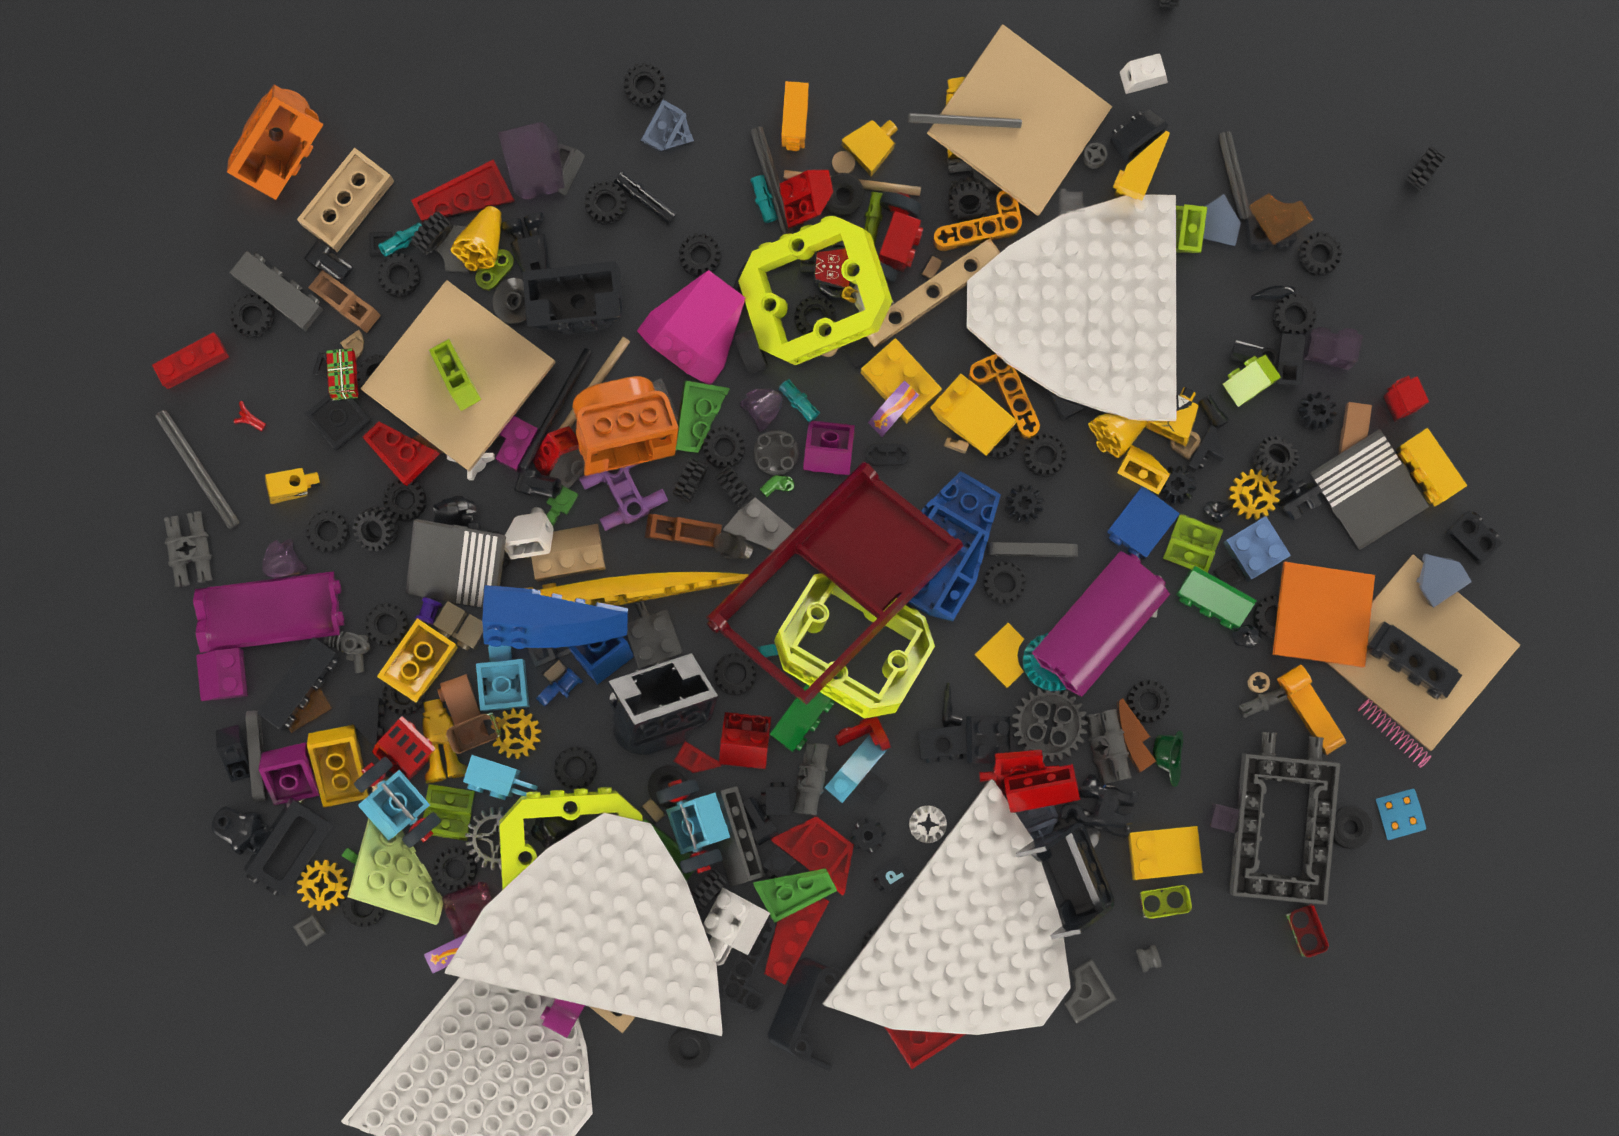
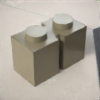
(450, 621)

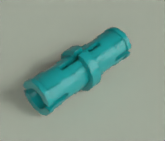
(764, 199)
(400, 240)
(799, 400)

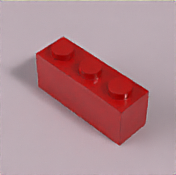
(190, 360)
(1405, 397)
(1041, 788)

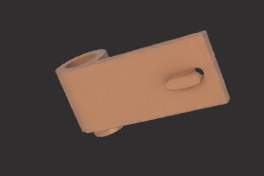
(461, 705)

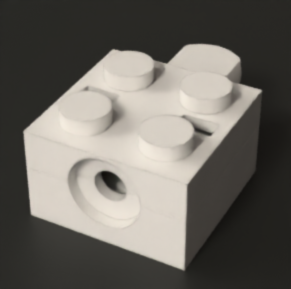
(733, 924)

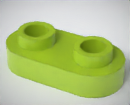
(497, 272)

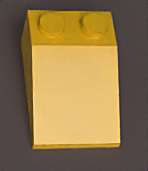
(1139, 172)
(973, 414)
(417, 660)
(339, 764)
(1165, 853)

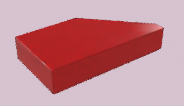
(695, 759)

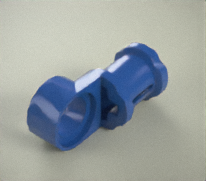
(564, 686)

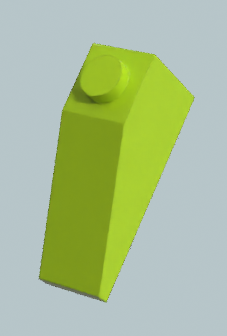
(455, 375)

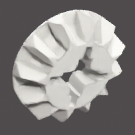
(920, 816)

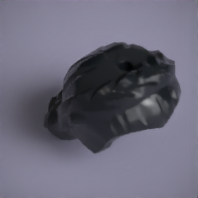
(552, 829)

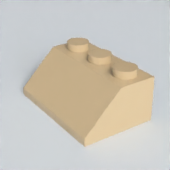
(571, 553)

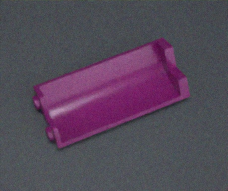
(267, 611)
(1101, 623)

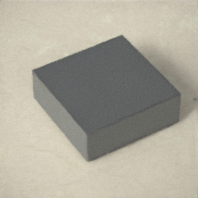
(310, 929)

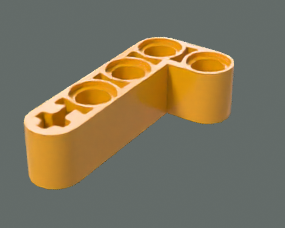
(975, 226)
(1009, 397)
(1311, 709)

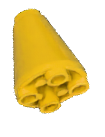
(479, 241)
(1115, 433)

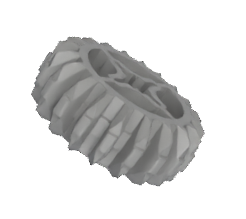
(495, 849)

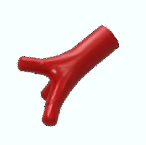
(248, 418)

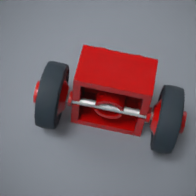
(901, 236)

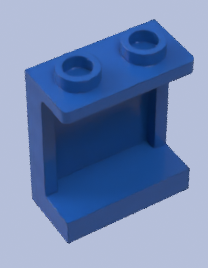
(1142, 523)

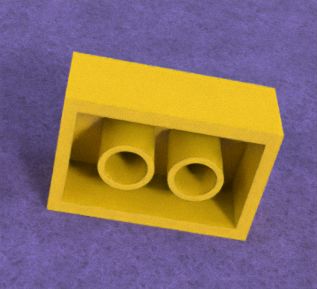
(891, 368)
(1430, 467)

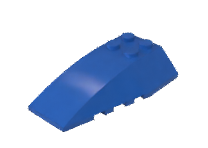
(967, 513)
(537, 621)

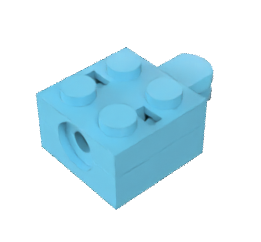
(504, 681)
(494, 777)

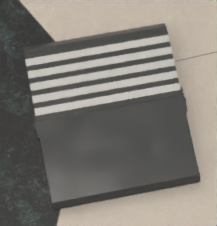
(1369, 489)
(453, 562)

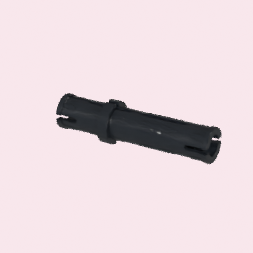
(644, 197)

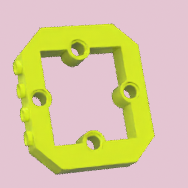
(870, 283)
(846, 690)
(537, 805)

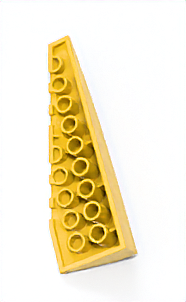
(640, 587)

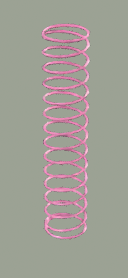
(1423, 760)

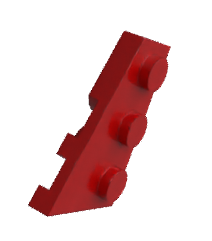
(399, 452)

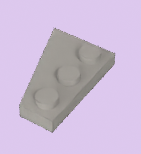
(759, 525)

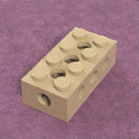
(342, 185)

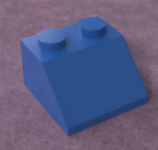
(602, 657)

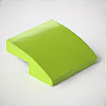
(1190, 228)
(1192, 543)
(453, 808)

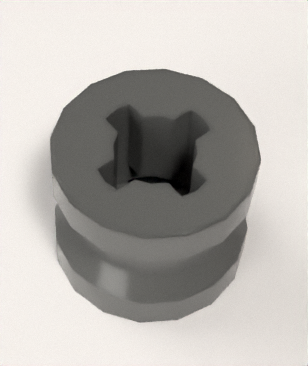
(1096, 151)
(1148, 958)

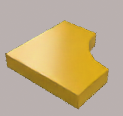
(1001, 653)

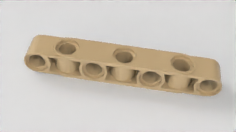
(946, 283)

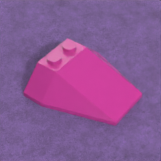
(696, 326)

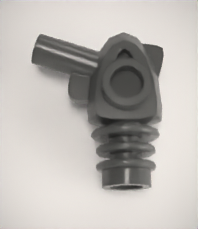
(352, 645)

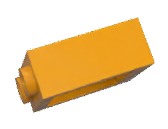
(795, 115)

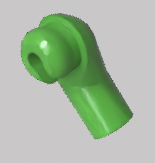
(777, 482)

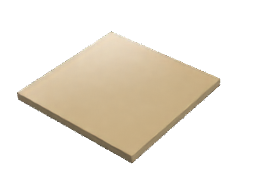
(1055, 113)
(495, 356)
(1450, 630)

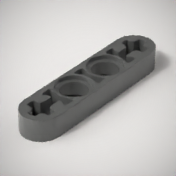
(1032, 549)
(255, 748)

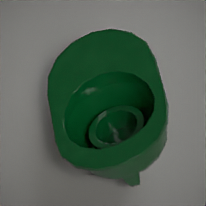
(1168, 755)

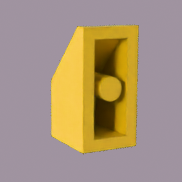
(1143, 469)

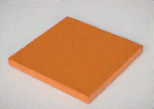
(1323, 614)

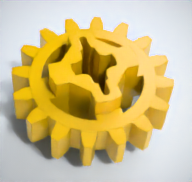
(1264, 497)
(523, 725)
(324, 873)

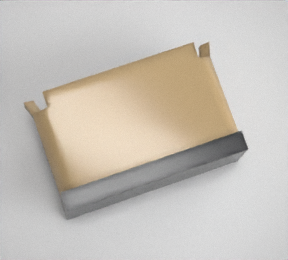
(931, 267)
(554, 671)
(653, 811)

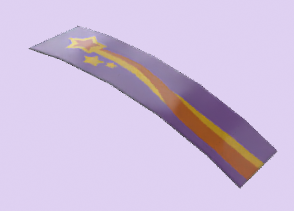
(893, 408)
(442, 956)

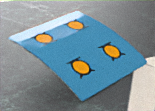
(1401, 814)

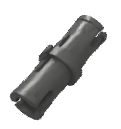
(1263, 702)

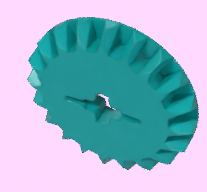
(1038, 675)

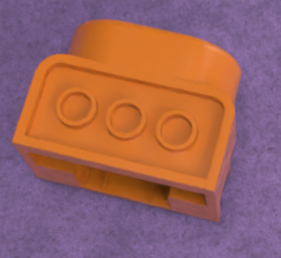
(269, 157)
(623, 424)

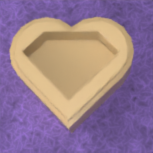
(1186, 452)

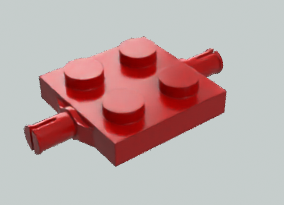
(1014, 764)

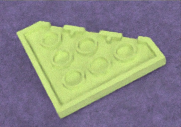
(394, 878)

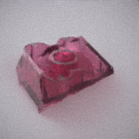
(465, 906)

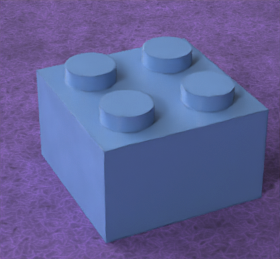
(1256, 548)

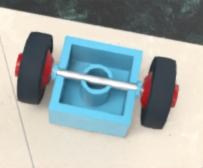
(395, 804)
(694, 824)

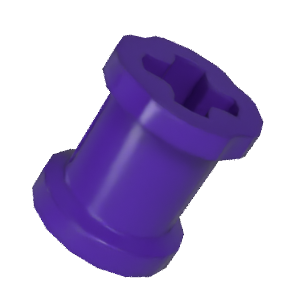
(428, 611)

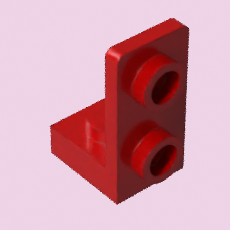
(552, 447)
(865, 726)

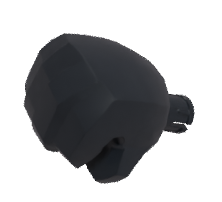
(456, 512)

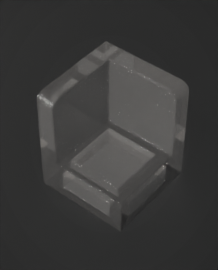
(1070, 202)

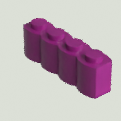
(561, 1016)

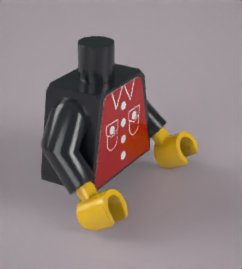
(828, 272)

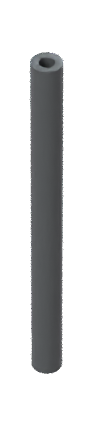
(964, 120)

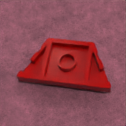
(818, 848)

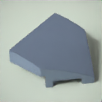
(667, 128)
(1221, 222)
(1441, 578)
(1039, 820)

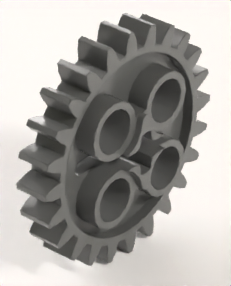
(1070, 729)

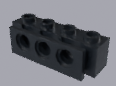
(1446, 674)

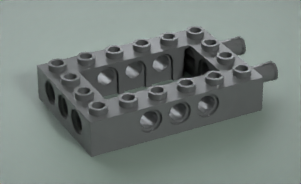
(1318, 845)

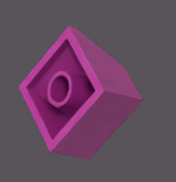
(829, 447)
(222, 674)
(288, 773)

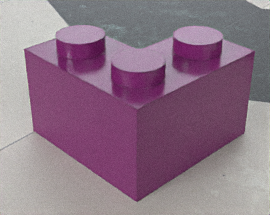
(517, 439)

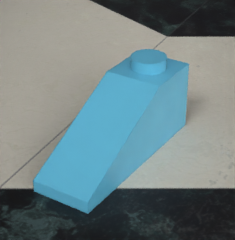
(854, 769)

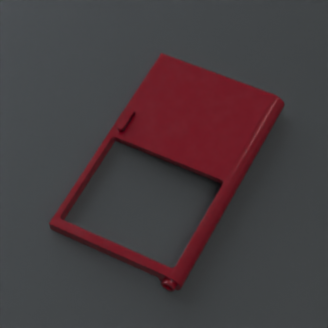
(867, 546)

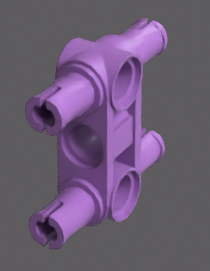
(625, 494)

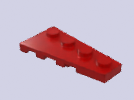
(466, 193)
(791, 938)

